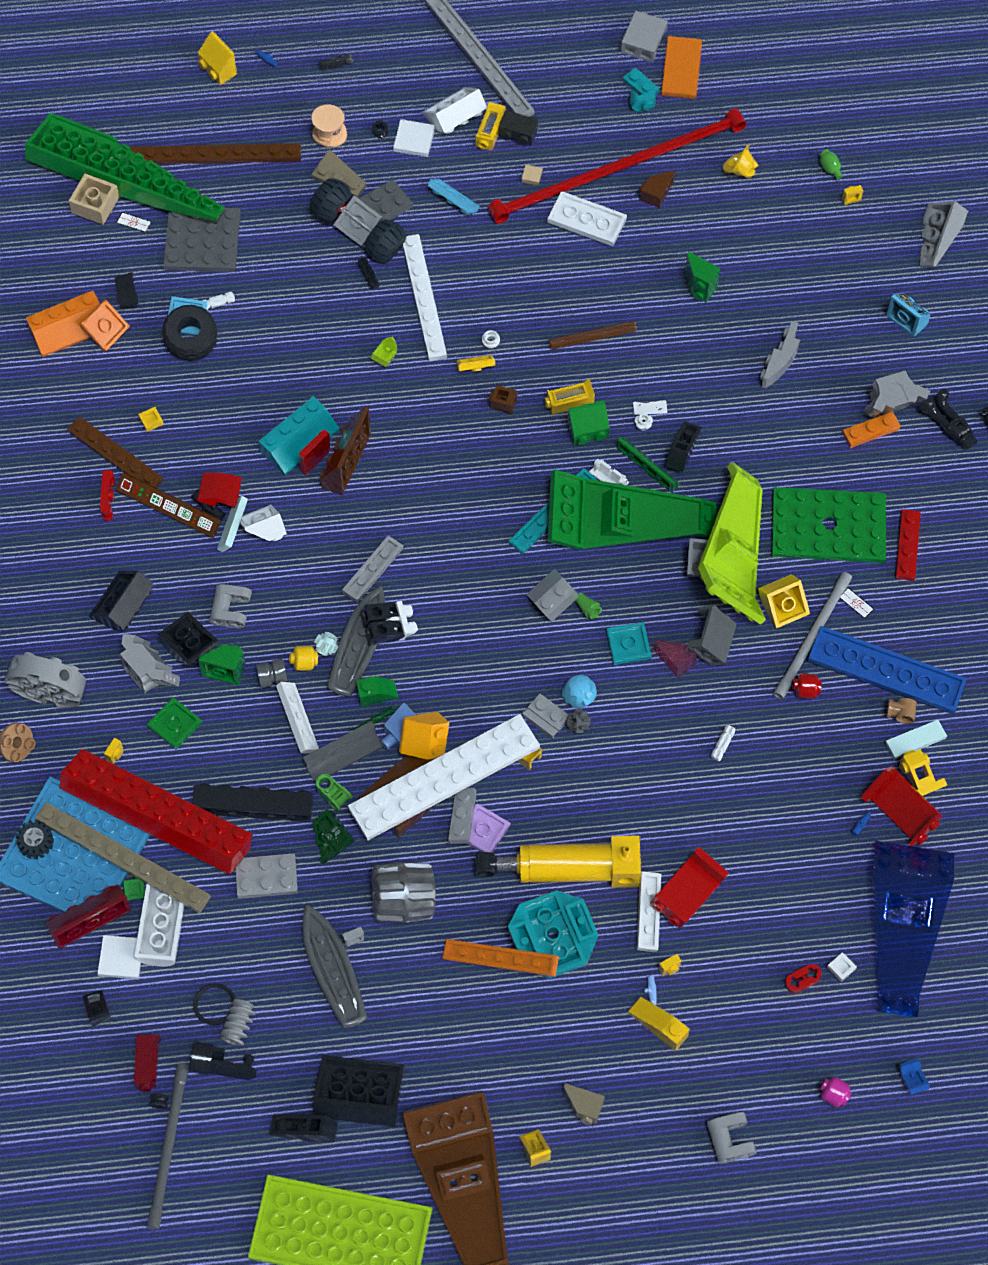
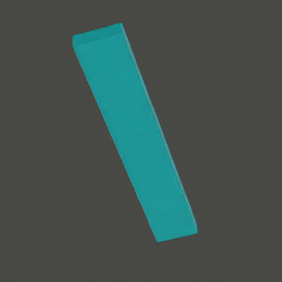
(537, 525)

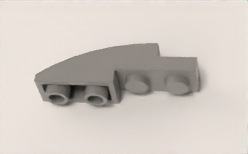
(781, 357)

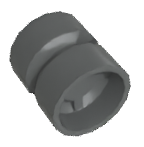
(271, 673)

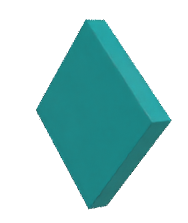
(628, 643)

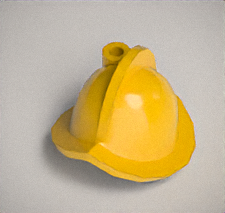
(741, 164)

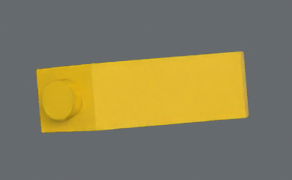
(660, 1023)

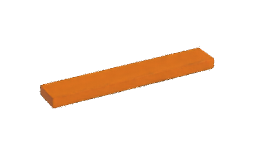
(501, 957)

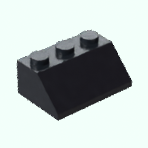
(122, 599)

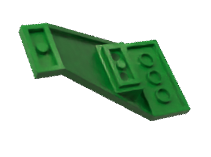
(589, 513)

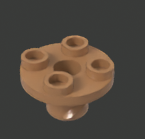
(16, 742)

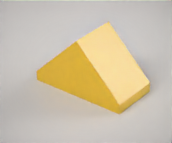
(535, 1147)

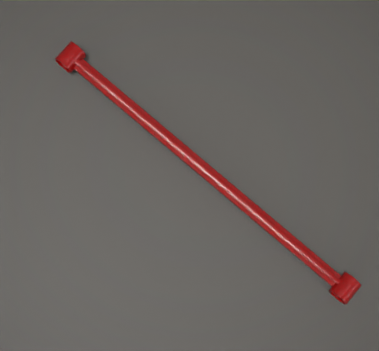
(501, 211)

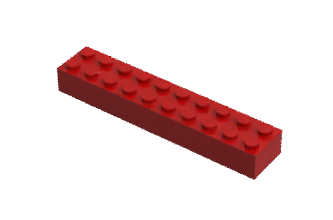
(155, 811)

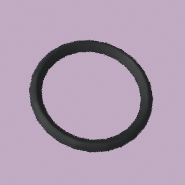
(196, 1001)

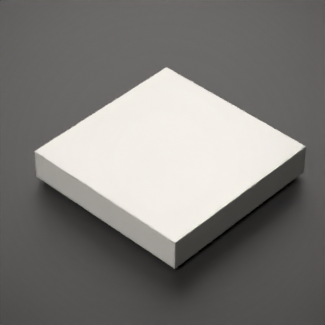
(414, 138)
(118, 958)

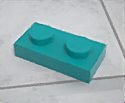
(639, 83)

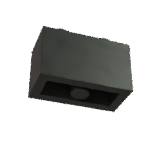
(518, 128)

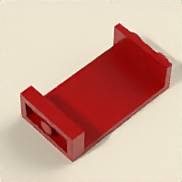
(903, 805)
(689, 888)

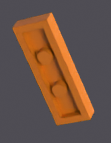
(871, 429)

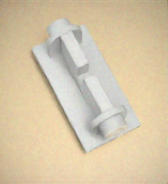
(603, 472)

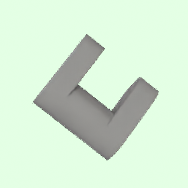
(220, 611)
(721, 1138)

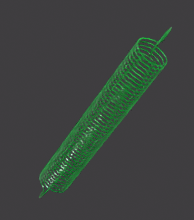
(378, 719)

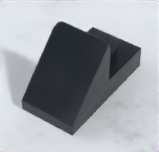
(96, 1008)

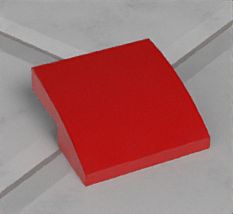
(219, 488)

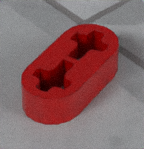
(801, 974)

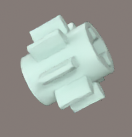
(326, 643)

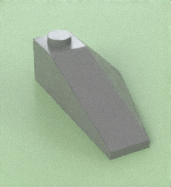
(942, 225)

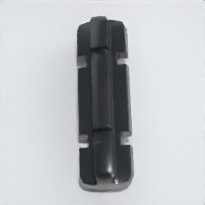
(335, 61)
(368, 273)

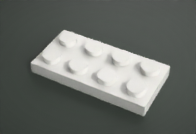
(587, 218)

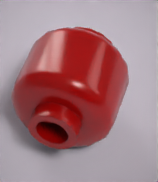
(807, 686)

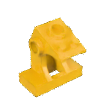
(915, 759)

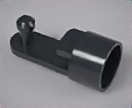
(209, 1059)

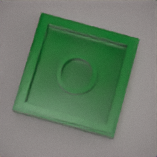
(174, 723)

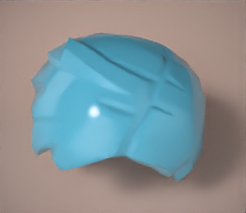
(579, 691)

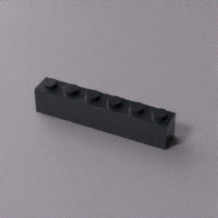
(254, 803)

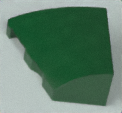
(331, 835)

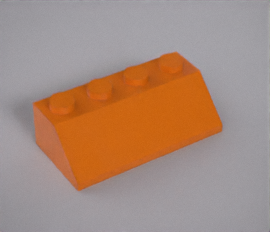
(60, 324)

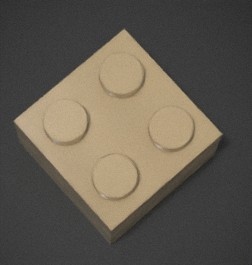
(94, 199)

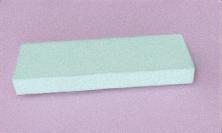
(232, 525)
(916, 739)

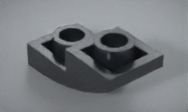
(126, 290)

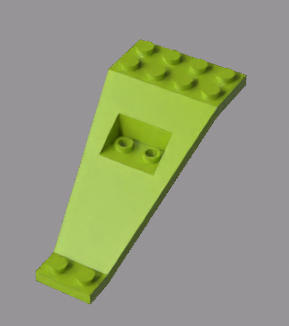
(733, 546)

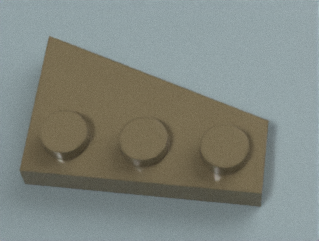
(334, 167)

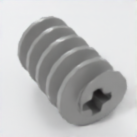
(236, 1022)

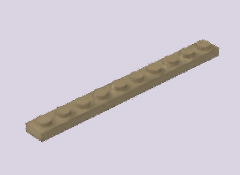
(123, 858)

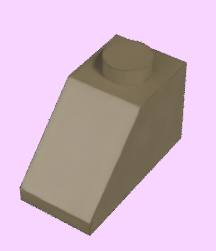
(584, 1104)

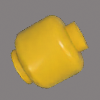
(303, 658)

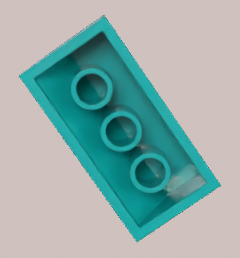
(293, 434)

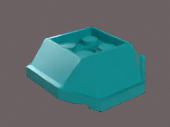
(556, 914)

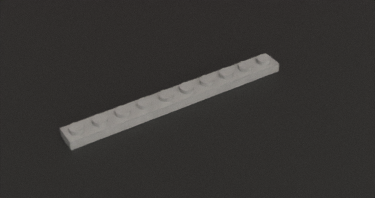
(480, 57)

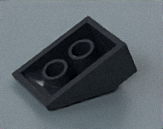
(187, 639)

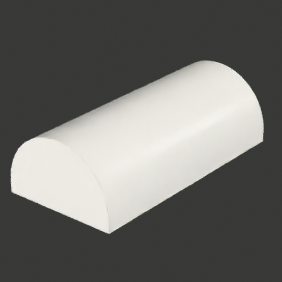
(159, 929)

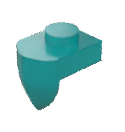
(643, 101)

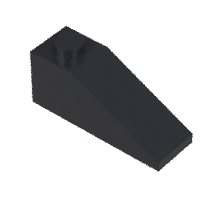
(683, 446)
(304, 1127)

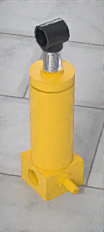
(570, 862)

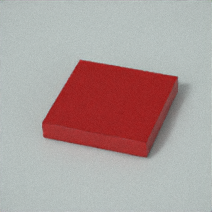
(314, 452)

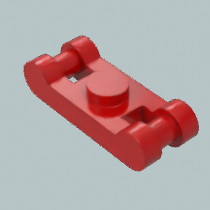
(107, 495)

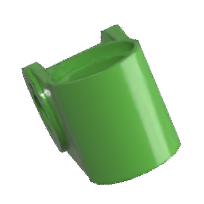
(335, 794)

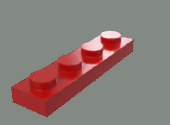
(908, 545)

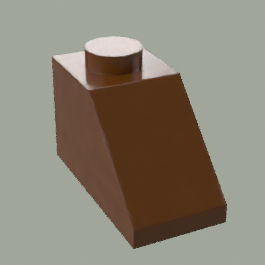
(656, 188)

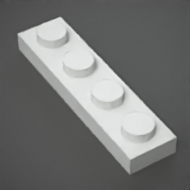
(297, 717)
(647, 916)

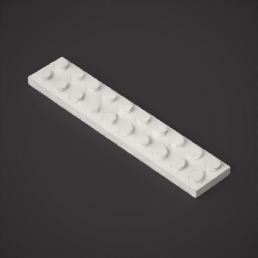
(443, 777)

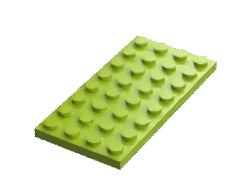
(336, 1227)

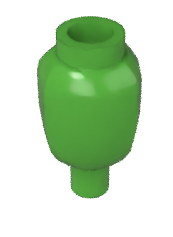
(831, 163)

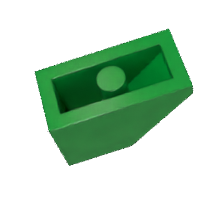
(376, 690)

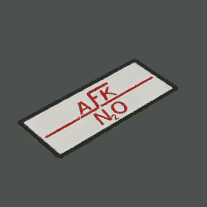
(133, 222)
(856, 603)

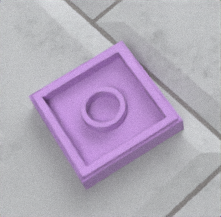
(487, 829)

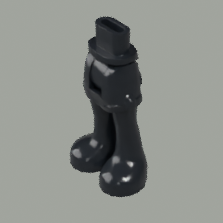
(957, 428)

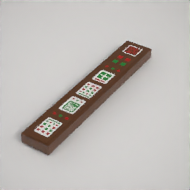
(168, 504)

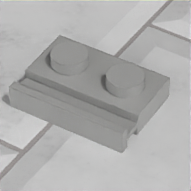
(545, 716)

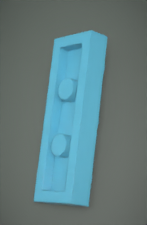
(453, 196)

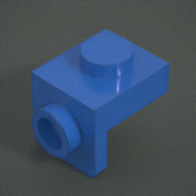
(913, 1076)

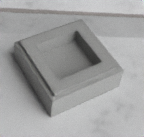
(353, 936)

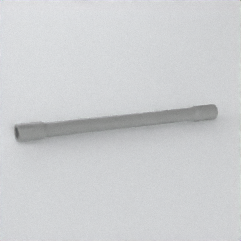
(785, 683)

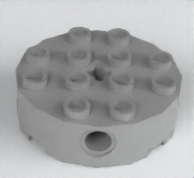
(45, 680)

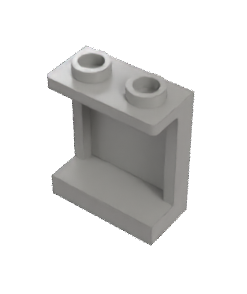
(643, 36)

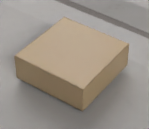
(532, 175)

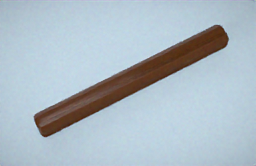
(592, 335)

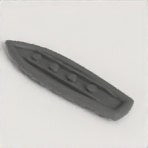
(353, 650)
(332, 968)

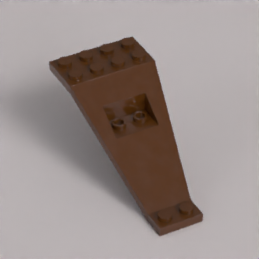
(451, 1143)

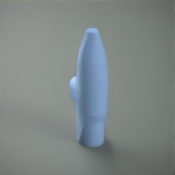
(651, 990)

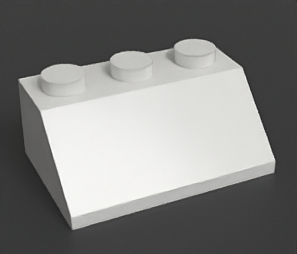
(456, 109)

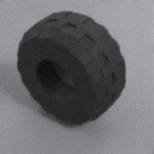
(189, 348)

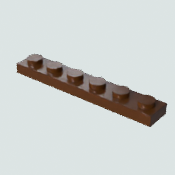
(113, 452)

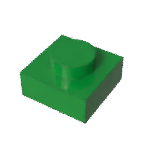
(133, 888)

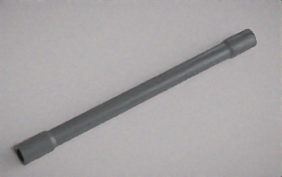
(156, 1210)

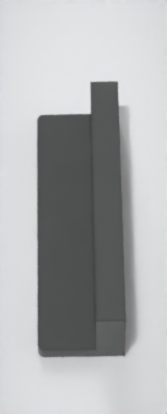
(343, 751)

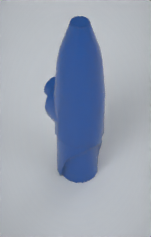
(267, 58)
(861, 824)

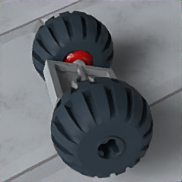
(357, 220)

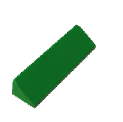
(647, 464)

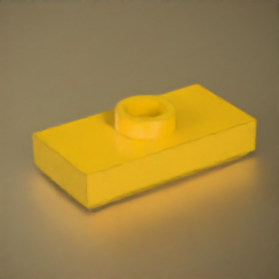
(475, 363)

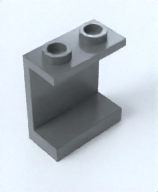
(716, 636)

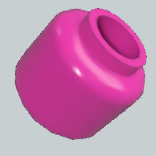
(835, 1091)

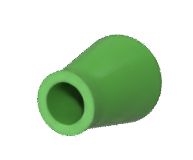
(588, 606)

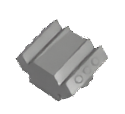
(893, 394)
(145, 664)

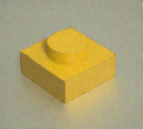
(852, 194)
(151, 419)
(114, 751)
(670, 965)

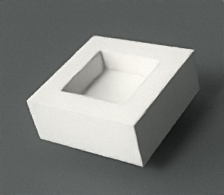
(842, 967)

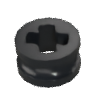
(380, 124)
(158, 1101)

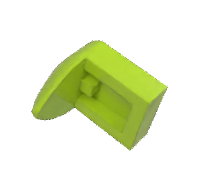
(385, 351)

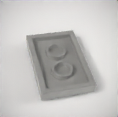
(266, 876)

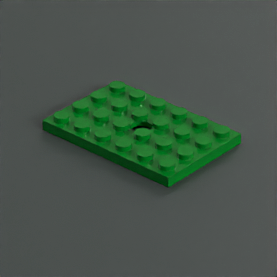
(800, 532)

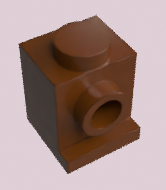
(503, 399)

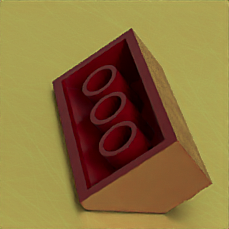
(88, 916)

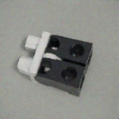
(387, 622)

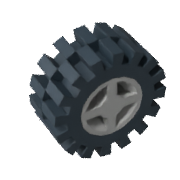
(31, 833)

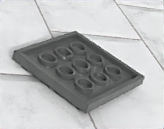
(202, 242)

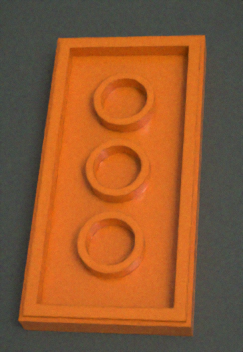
(681, 67)

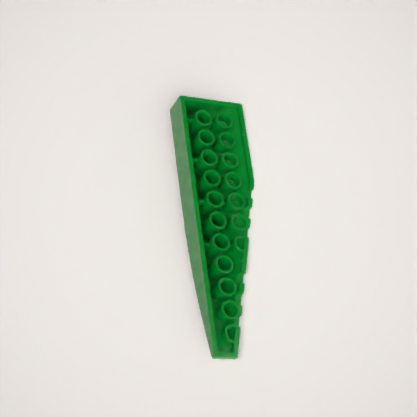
(83, 150)

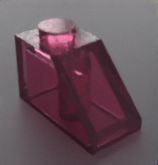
(675, 656)

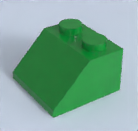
(701, 277)
(588, 423)
(223, 664)

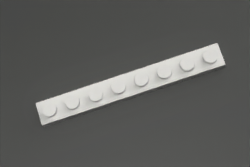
(424, 298)

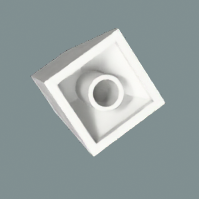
(264, 523)

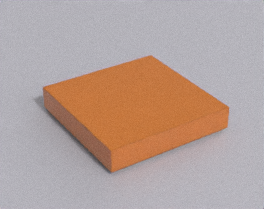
(104, 325)

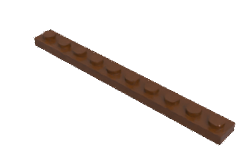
(220, 153)

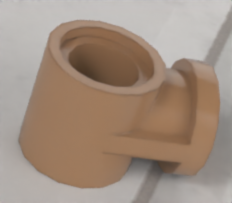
(903, 710)

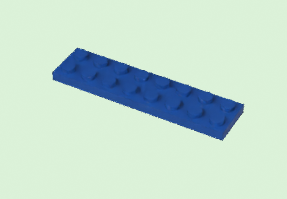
(887, 669)

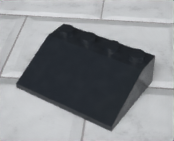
(358, 1090)

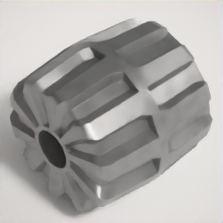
(403, 892)

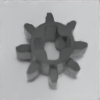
(578, 721)

